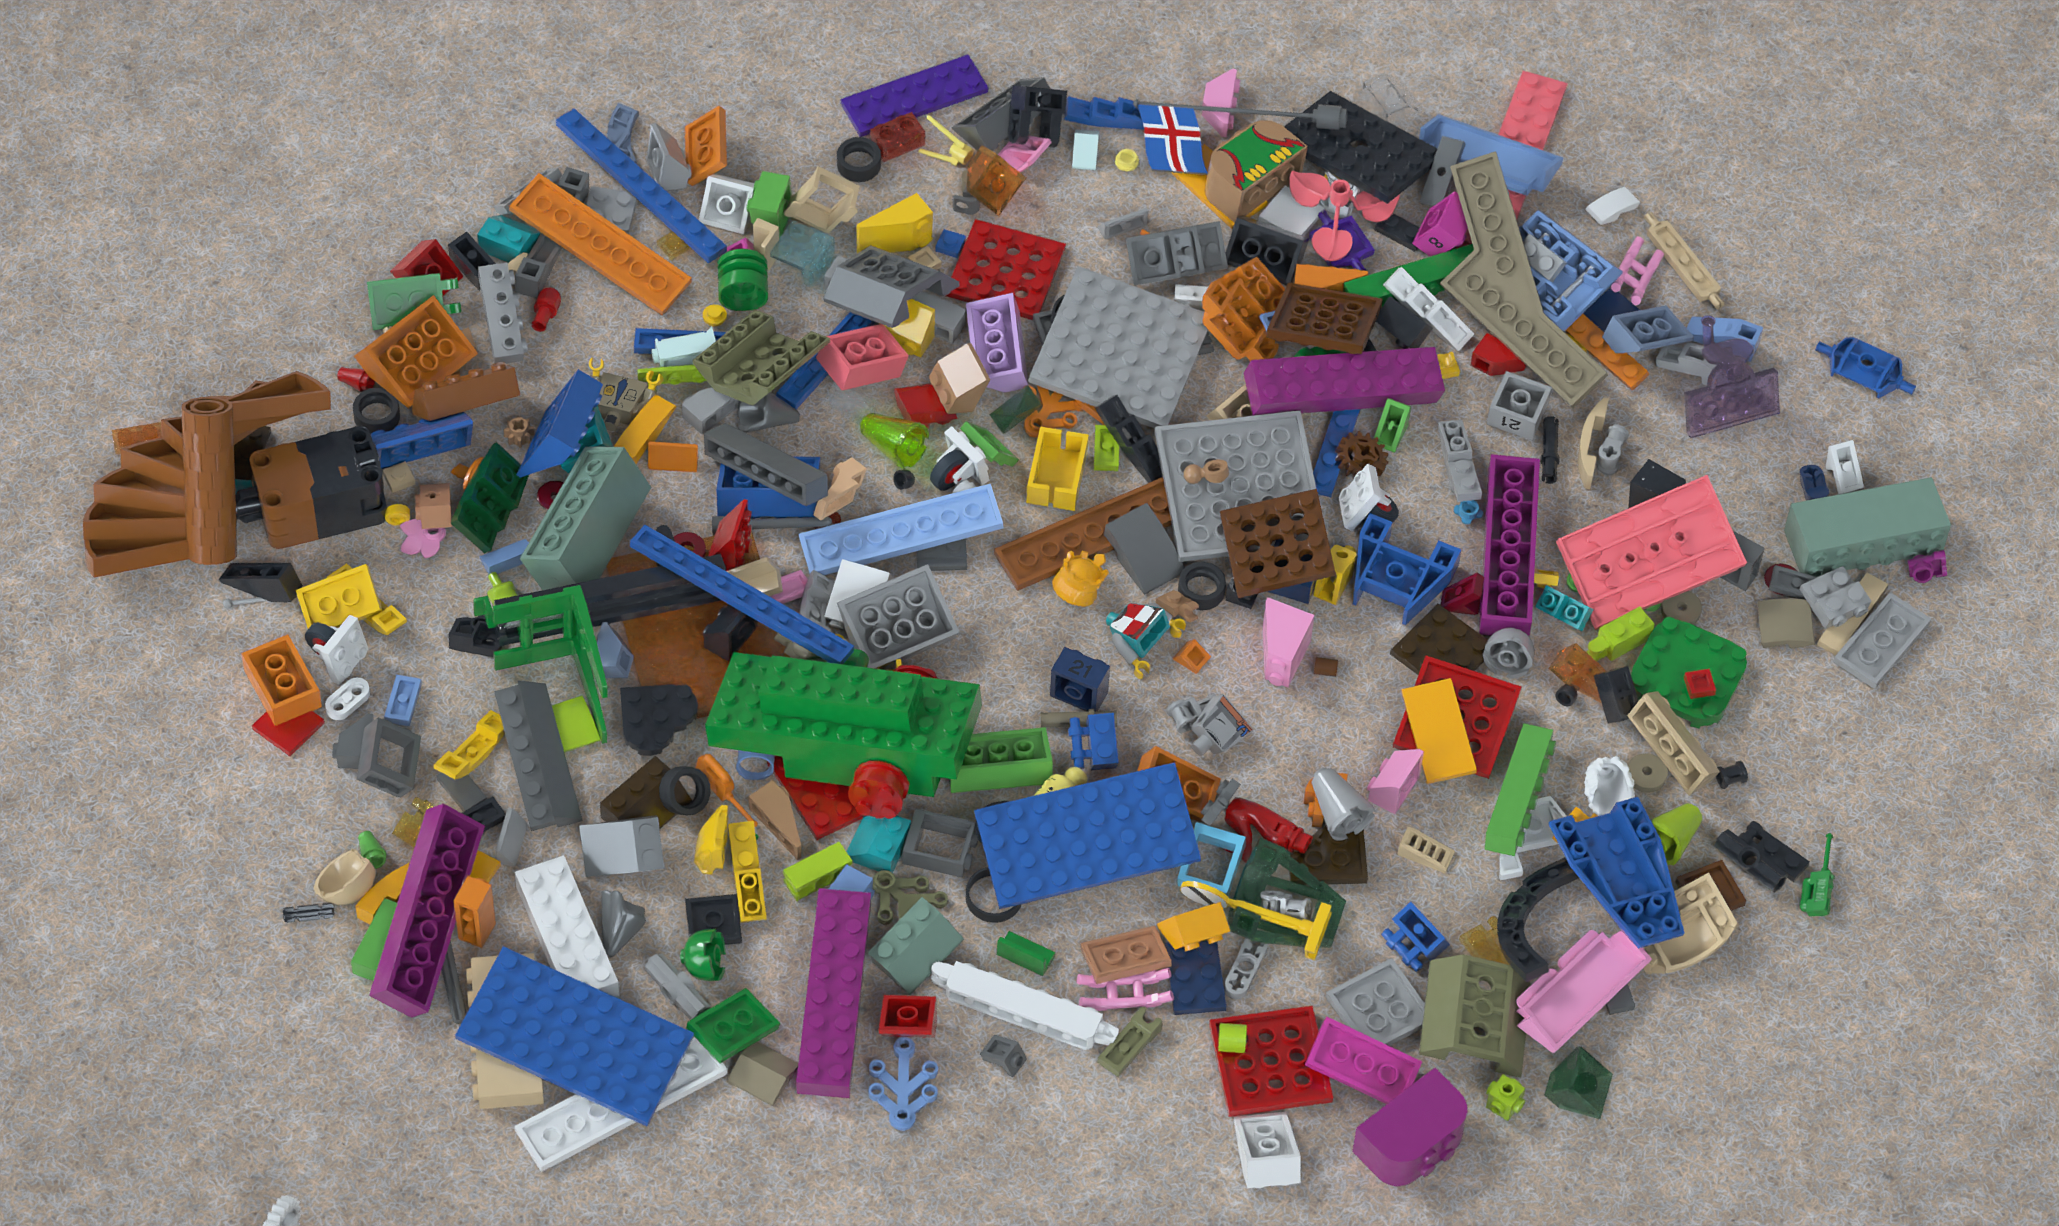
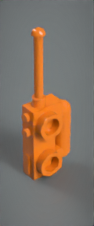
(720, 782)

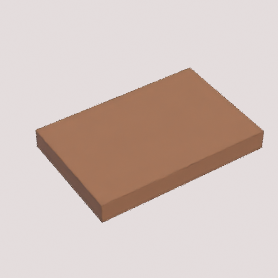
(1125, 954)

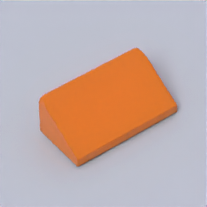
(673, 456)

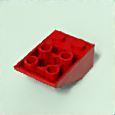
(733, 537)

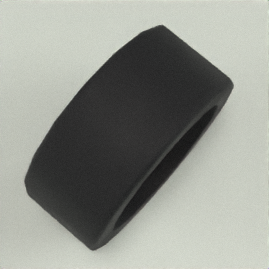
(858, 174)
(372, 396)
(1208, 570)
(701, 796)

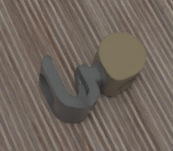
(972, 203)

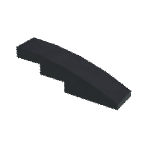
(1131, 438)

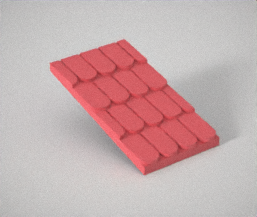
(1651, 551)

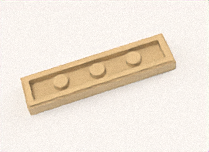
(1836, 637)

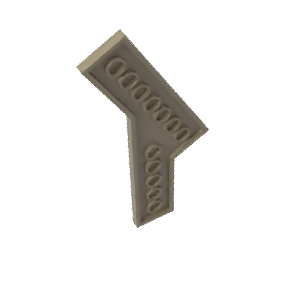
(1500, 286)

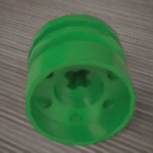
(742, 280)

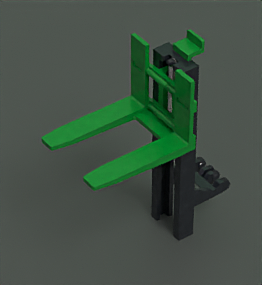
(574, 613)

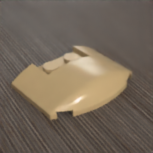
(1706, 928)

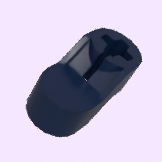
(1813, 482)

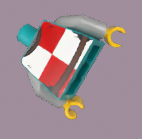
(1139, 629)

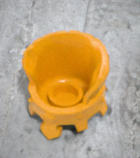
(1080, 578)

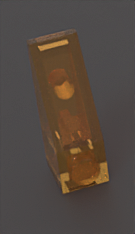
(1577, 669)

